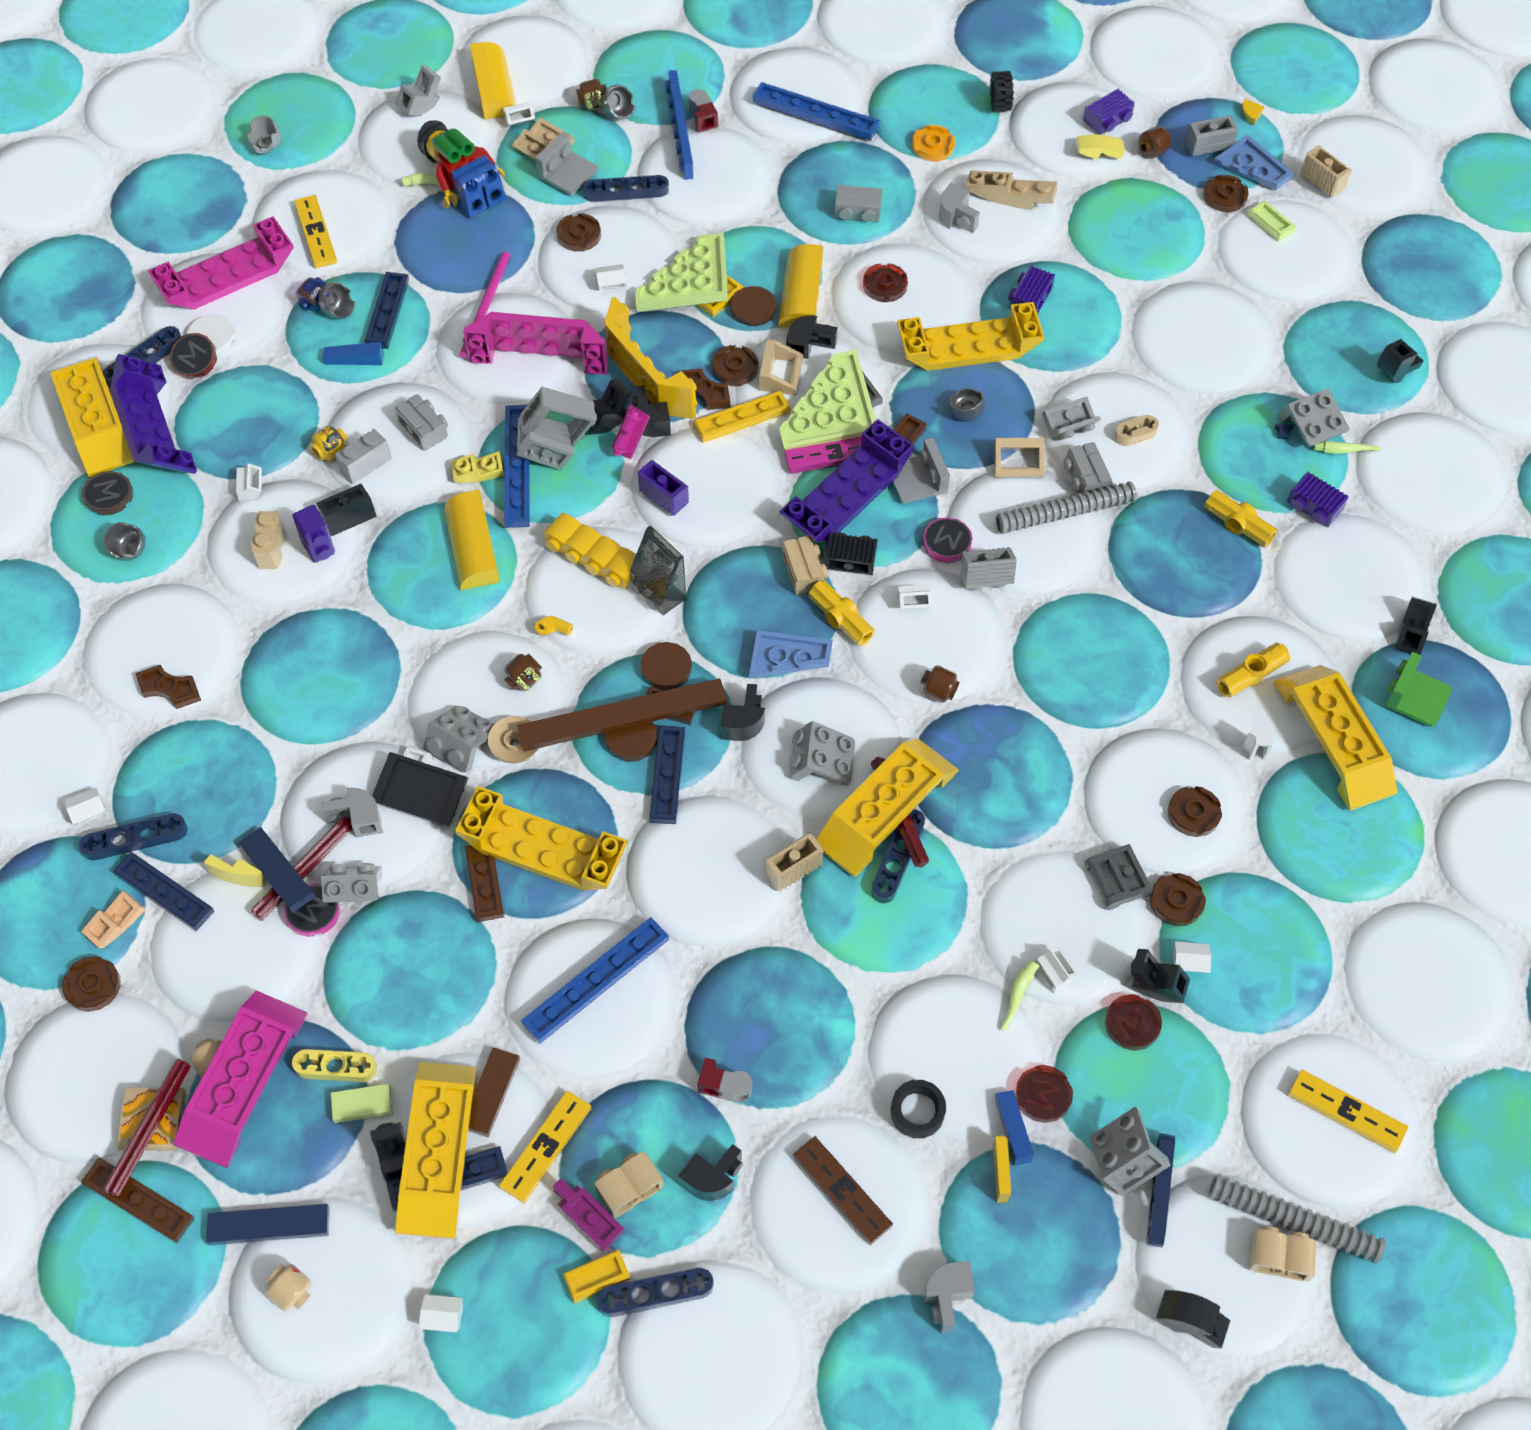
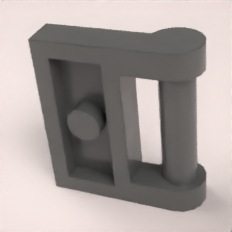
(1126, 873)

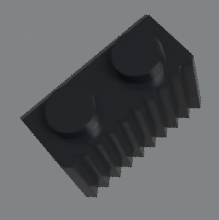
(850, 553)

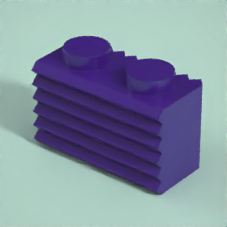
(1109, 111)
(1032, 287)
(663, 487)
(1317, 499)
(314, 533)

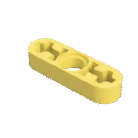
(313, 1072)

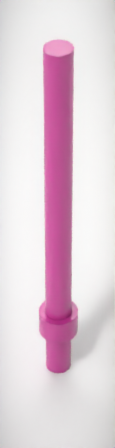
(489, 294)

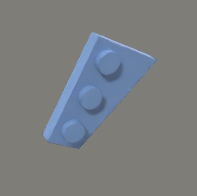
(1255, 163)
(788, 653)

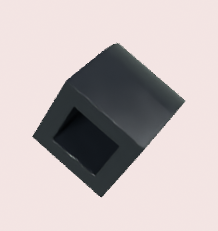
(807, 332)
(1398, 360)
(611, 407)
(659, 420)
(745, 721)
(1158, 980)
(390, 1147)
(711, 1182)
(1193, 1315)

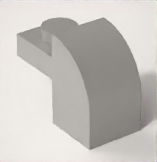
(421, 97)
(955, 209)
(359, 808)
(946, 1285)

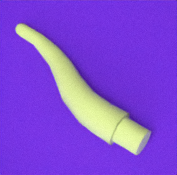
(419, 178)
(1341, 448)
(1020, 985)

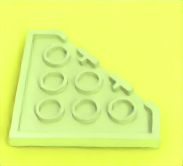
(692, 279)
(833, 407)

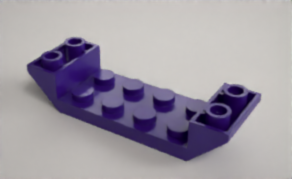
(136, 400)
(851, 484)

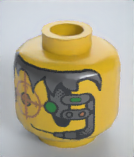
(328, 442)

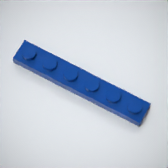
(816, 111)
(680, 130)
(516, 474)
(594, 980)

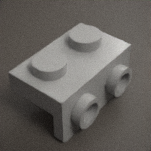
(1070, 417)
(351, 883)

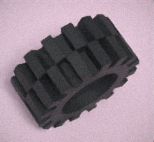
(1001, 91)

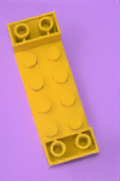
(972, 341)
(626, 354)
(92, 416)
(1343, 733)
(883, 804)
(539, 843)
(435, 1150)

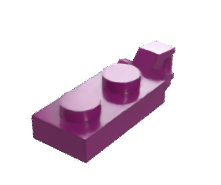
(588, 1215)

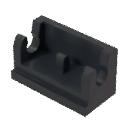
(346, 509)

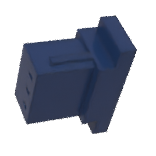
(1283, 430)

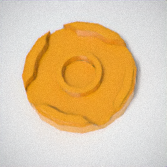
(933, 143)

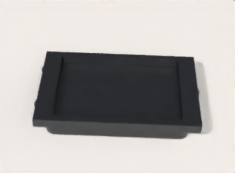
(419, 789)

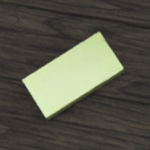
(1271, 220)
(361, 1103)

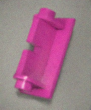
(630, 432)

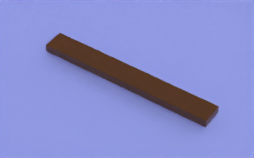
(621, 714)

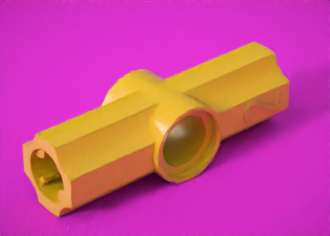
(1240, 518)
(841, 613)
(1242, 675)

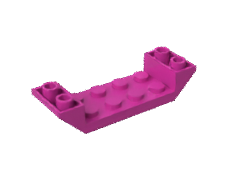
(227, 270)
(535, 335)
(237, 1078)

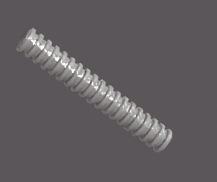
(1066, 507)
(1297, 1218)

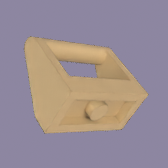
(777, 351)
(1018, 444)

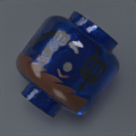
(309, 294)

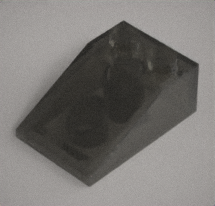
(658, 572)

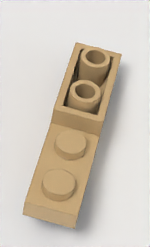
(1005, 190)

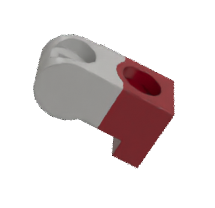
(705, 112)
(724, 1084)

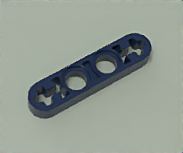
(625, 185)
(139, 352)
(133, 840)
(897, 855)
(1160, 1194)
(656, 1297)

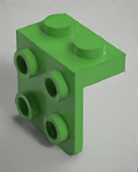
(1417, 693)

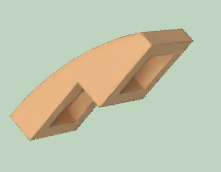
(114, 921)

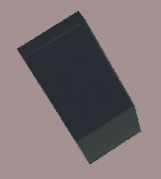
(1415, 625)

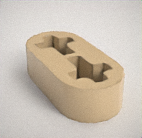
(1136, 430)

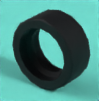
(918, 1087)

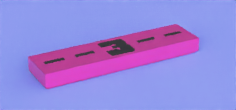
(820, 455)

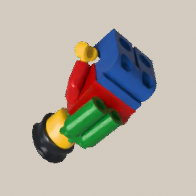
(461, 168)

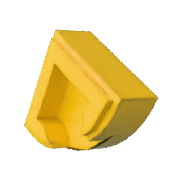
(1252, 111)

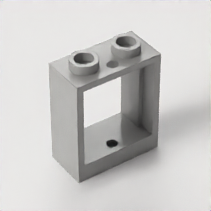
(546, 399)

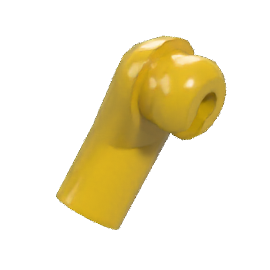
(552, 624)

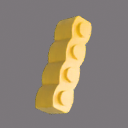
(589, 548)

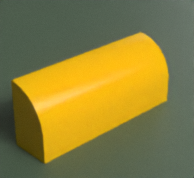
(492, 78)
(801, 283)
(470, 540)

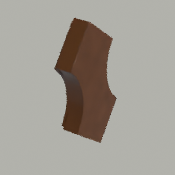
(713, 394)
(179, 690)

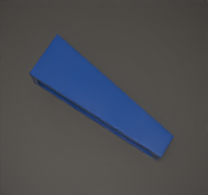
(354, 354)
(1014, 1128)

